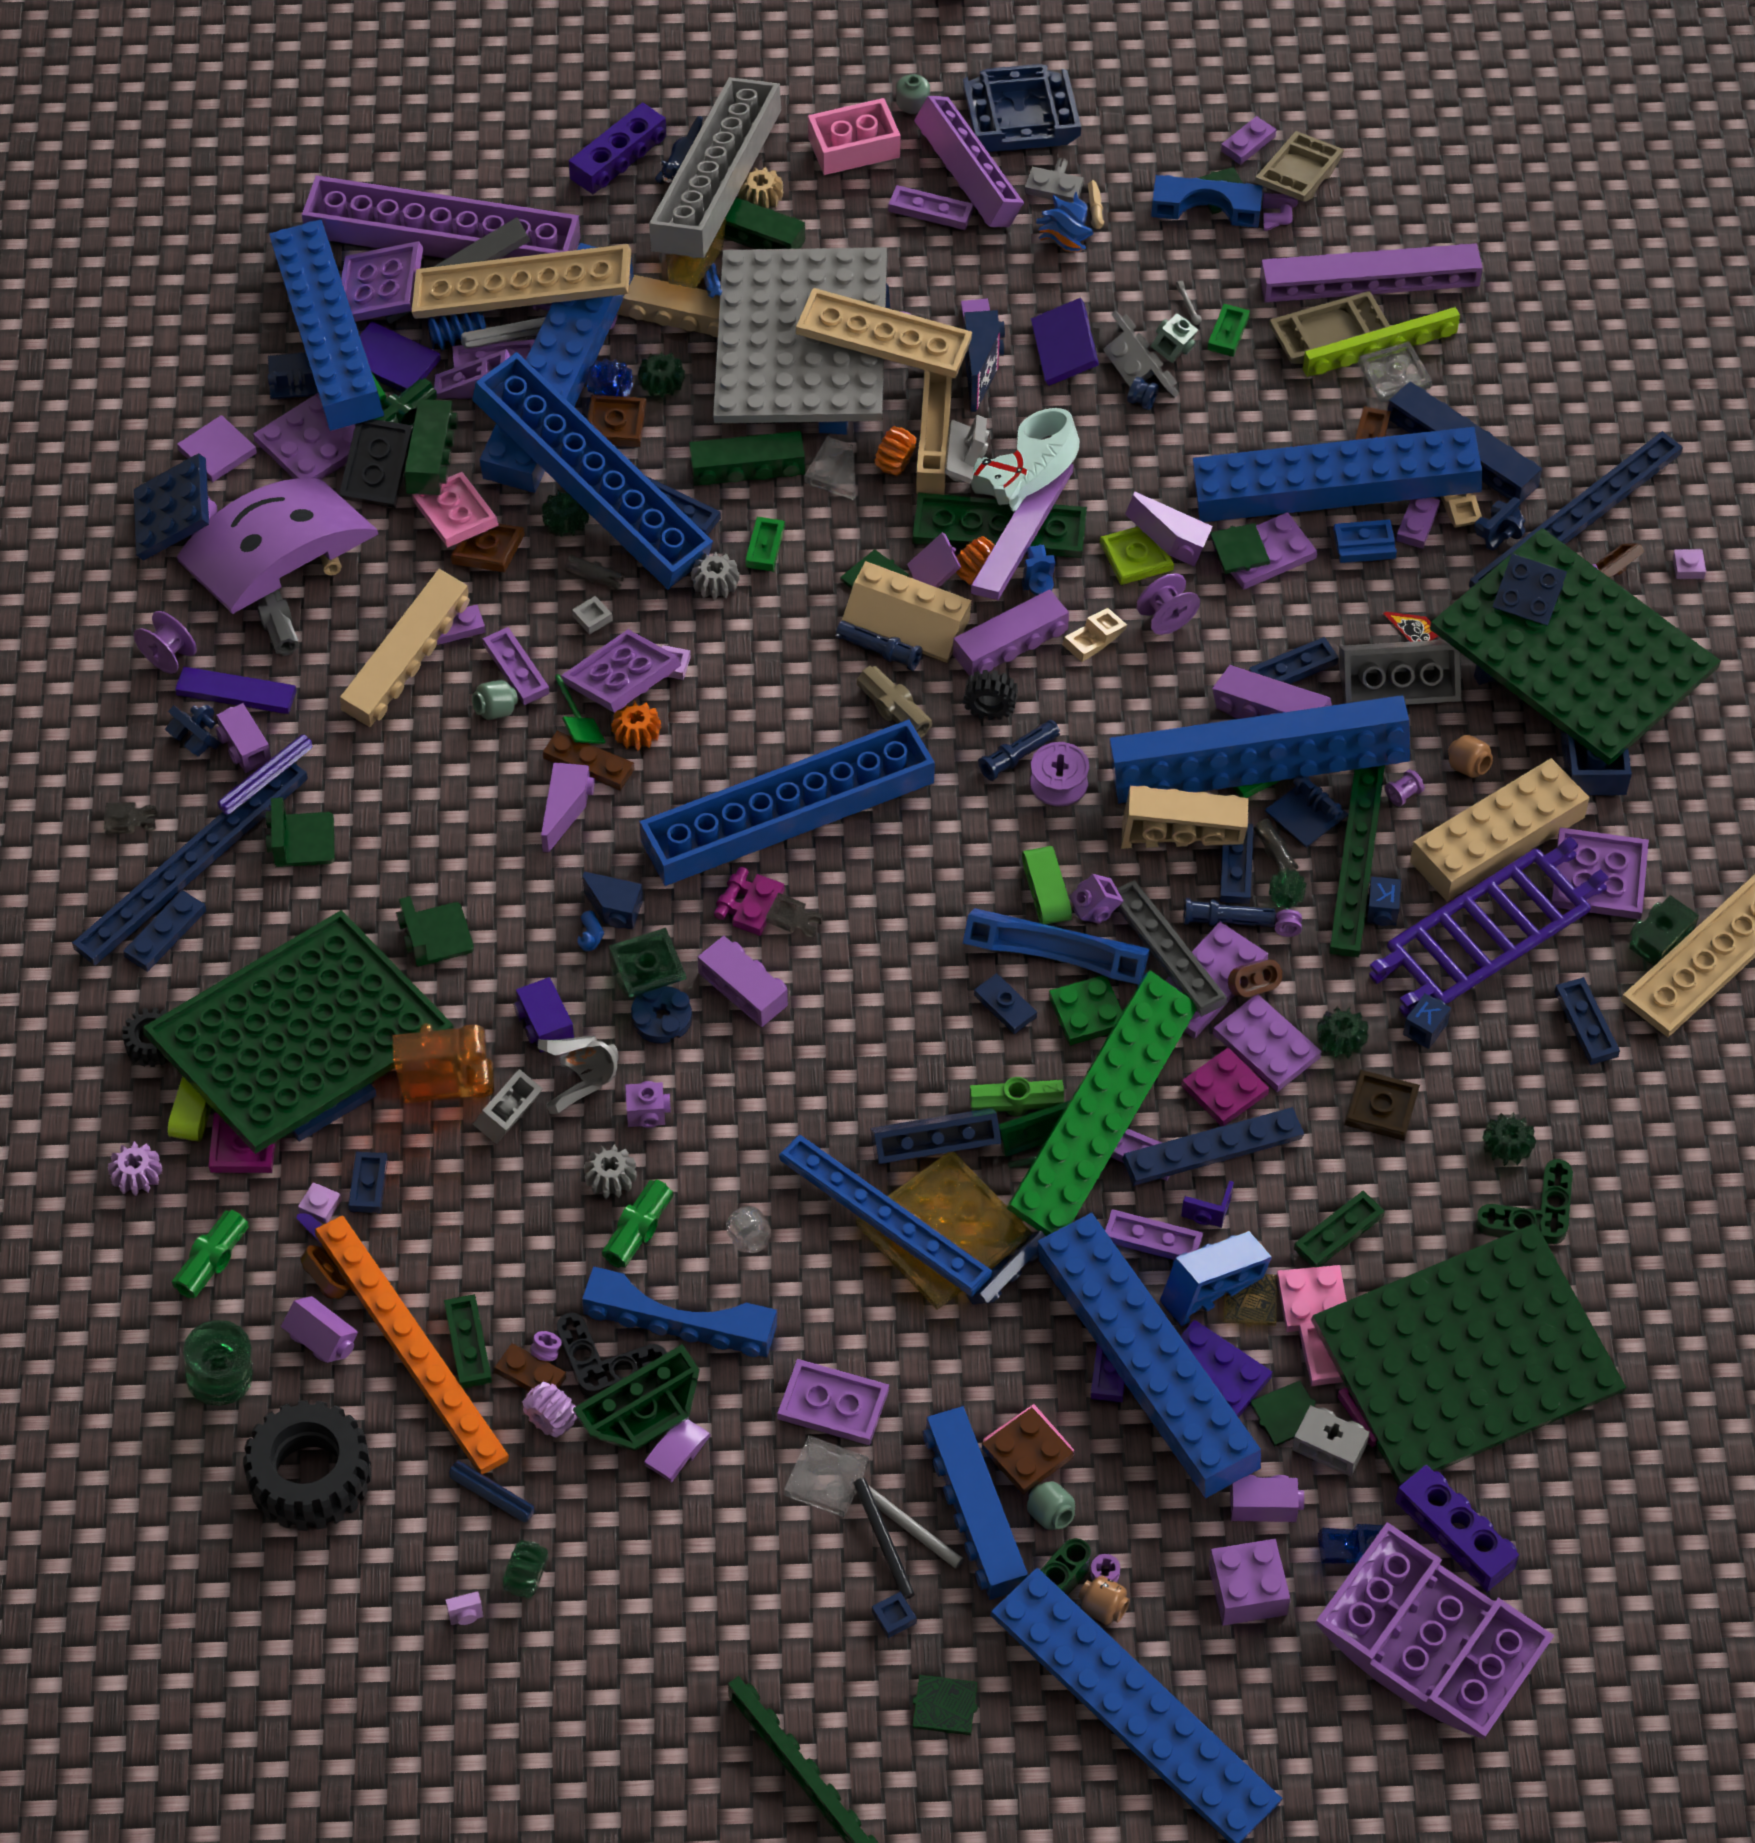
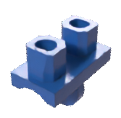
(1038, 570)

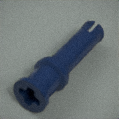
(891, 649)
(1009, 755)
(1213, 913)

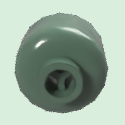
(912, 93)
(494, 699)
(1051, 1505)

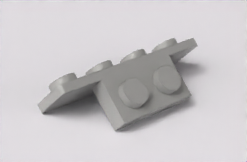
(1133, 359)
(965, 447)

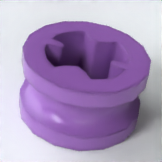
(1288, 923)
(545, 1346)
(1108, 1560)

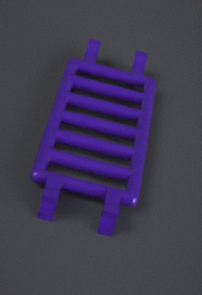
(1548, 863)

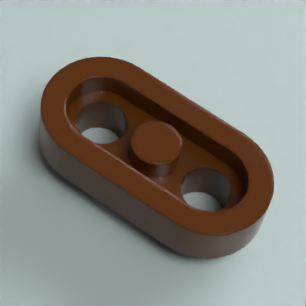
(1252, 978)
(324, 1272)

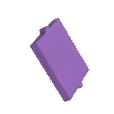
(935, 562)

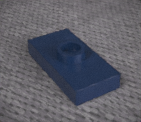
(1005, 1003)

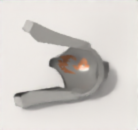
(580, 1055)

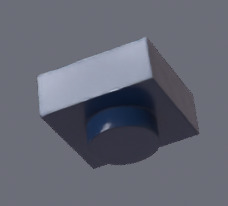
(894, 1614)

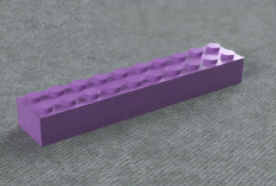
(441, 223)

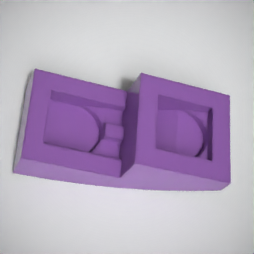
(676, 1449)

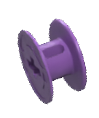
(1168, 603)
(165, 642)
(1059, 758)

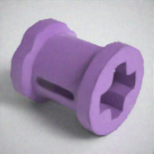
(1404, 788)

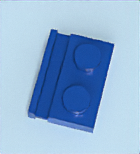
(1365, 541)

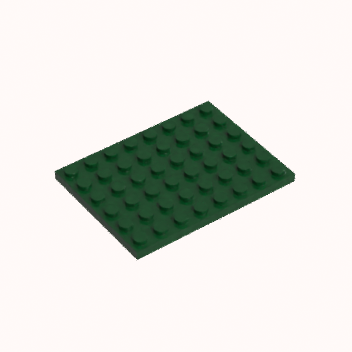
(1598, 667)
(294, 1030)
(1468, 1354)

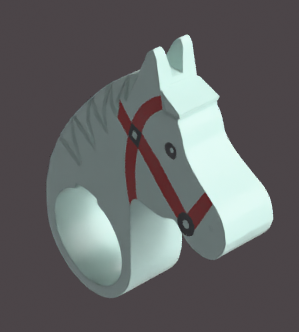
(1035, 460)

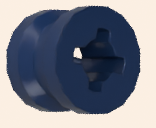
(1143, 393)

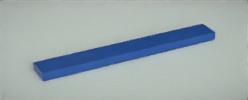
(886, 1215)

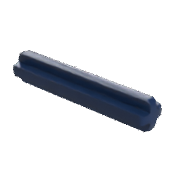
(491, 1491)

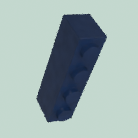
(935, 1135)

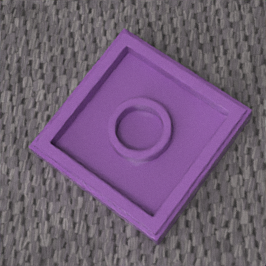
(220, 445)

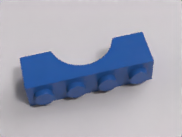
(1177, 194)

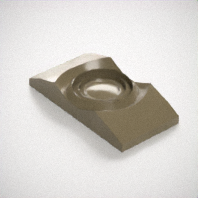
(1300, 166)
(1327, 324)

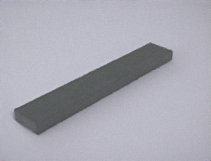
(490, 247)
(1169, 949)

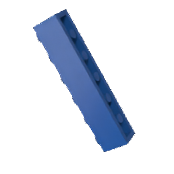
(975, 1502)

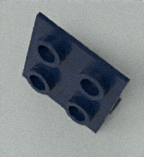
(290, 376)
(1529, 589)
(1306, 811)

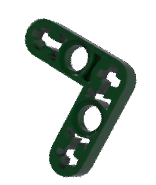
(1540, 1217)

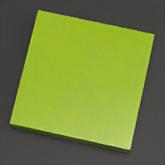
(1134, 555)

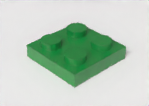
(1086, 1009)

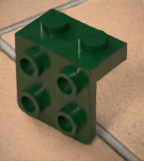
(299, 837)
(434, 932)

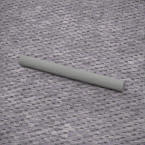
(916, 1530)

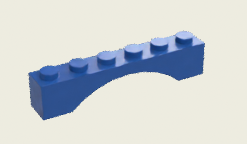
(1091, 952)
(740, 1328)

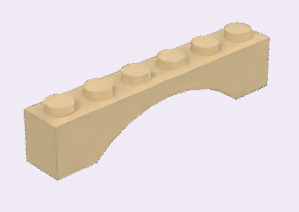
(934, 433)

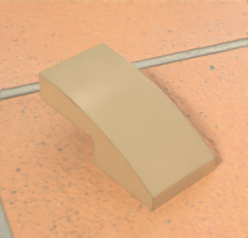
(1461, 509)
(1095, 635)

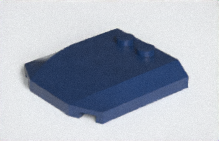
(1022, 108)

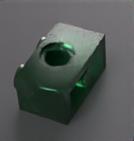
(1669, 916)

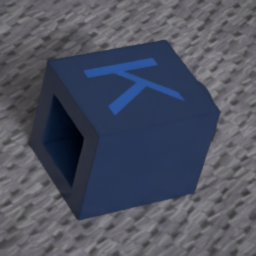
(1383, 901)
(1427, 1021)

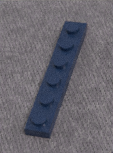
(1212, 1146)

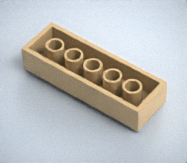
(1499, 829)

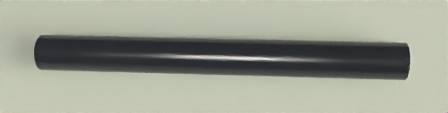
(883, 1538)

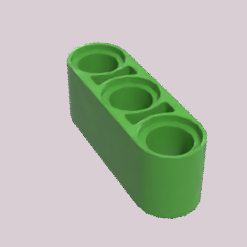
(1046, 885)

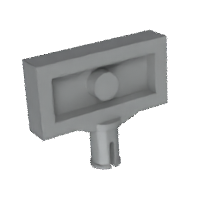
(1048, 182)

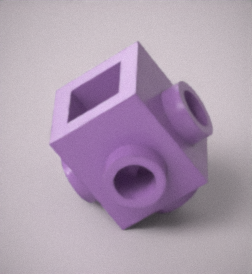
(1095, 899)
(646, 1104)

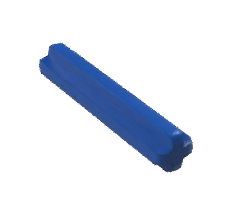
(712, 282)

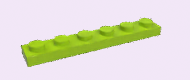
(1348, 351)

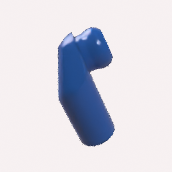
(593, 933)

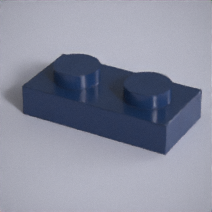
(368, 1182)

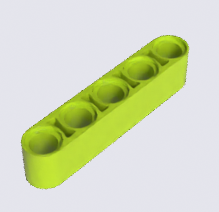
(188, 1114)

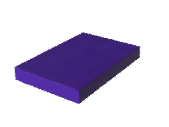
(1064, 341)
(395, 358)

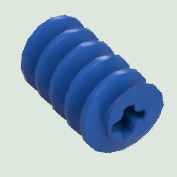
(452, 330)

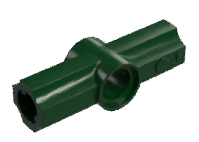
(403, 407)

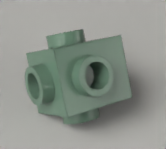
(1174, 337)

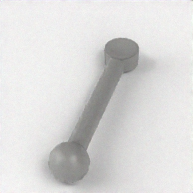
(1196, 319)

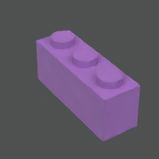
(743, 980)

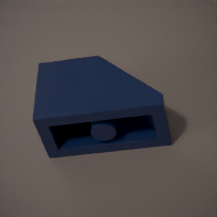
(614, 899)

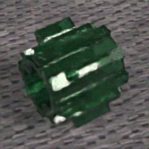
(1287, 888)

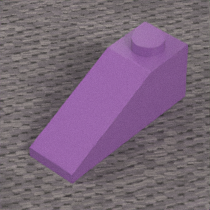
(461, 380)
(1170, 529)
(565, 801)

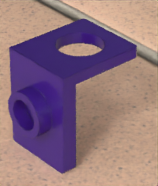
(1205, 1212)

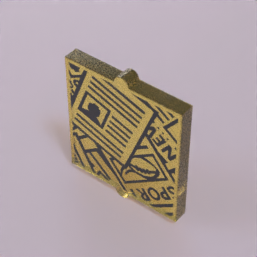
(1253, 1304)

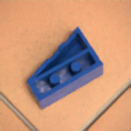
(1211, 1272)

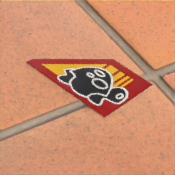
(1412, 626)

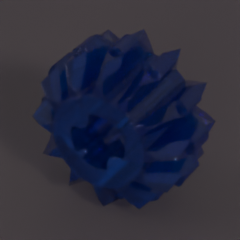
(609, 378)

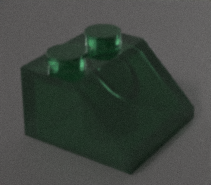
(645, 963)

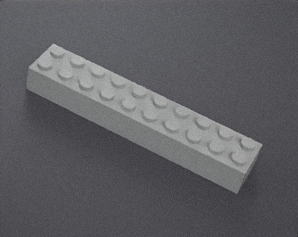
(715, 168)

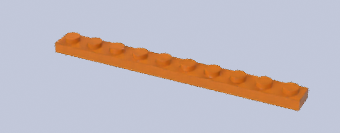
(412, 1345)

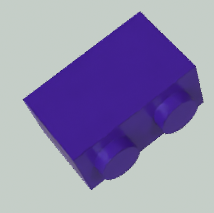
(543, 1012)

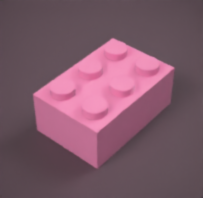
(854, 136)

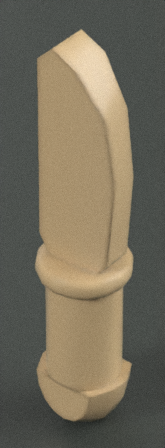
(1095, 205)

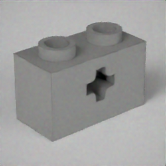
(507, 1106)
(1341, 1452)

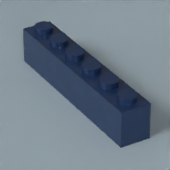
(1500, 463)

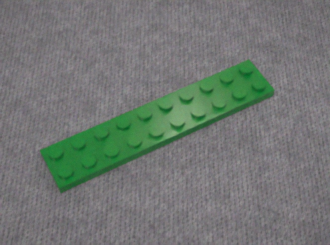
(1103, 1106)

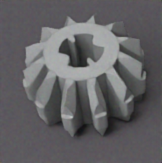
(715, 576)
(610, 1171)

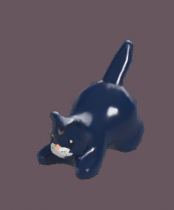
(679, 152)

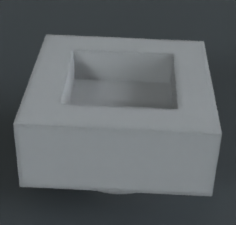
(592, 615)

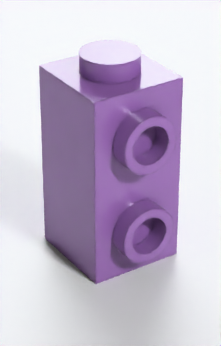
(243, 737)
(319, 1330)
(1266, 1499)

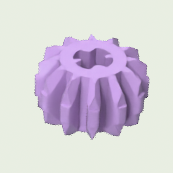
(135, 1168)
(549, 1409)

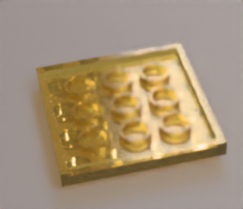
(963, 1211)

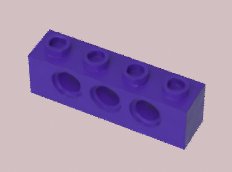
(617, 148)
(1484, 1567)

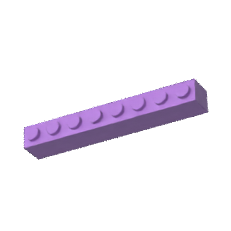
(1370, 271)

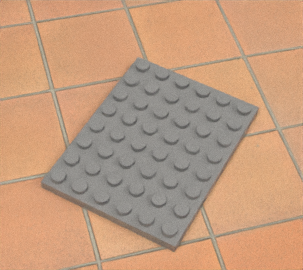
(771, 371)

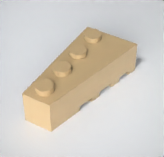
(1182, 818)

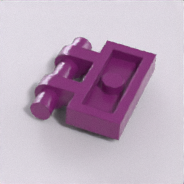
(758, 899)

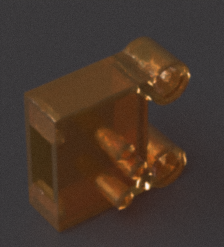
(443, 1064)

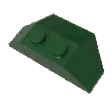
(643, 1402)

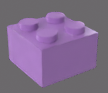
(1249, 1582)

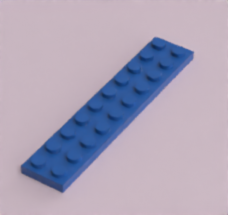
(1136, 1707)

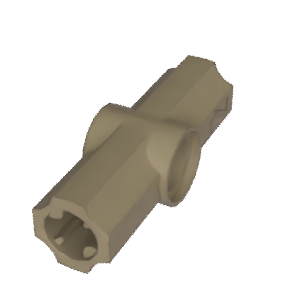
(893, 700)

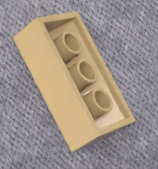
(907, 610)

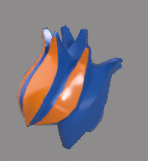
(1066, 224)

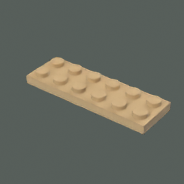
(884, 333)

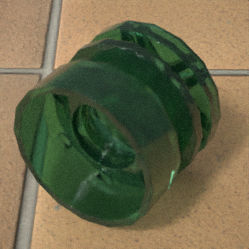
(218, 1362)

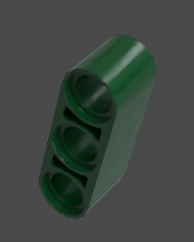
(1065, 1570)

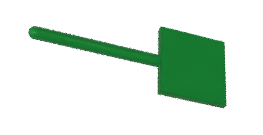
(581, 729)

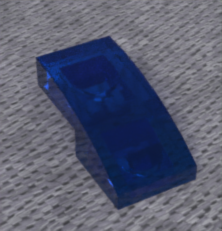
(1346, 1544)

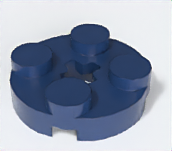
(661, 1030)

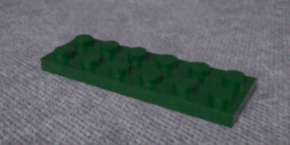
(974, 517)

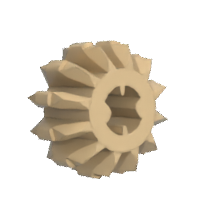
(762, 188)

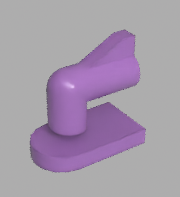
(1278, 201)

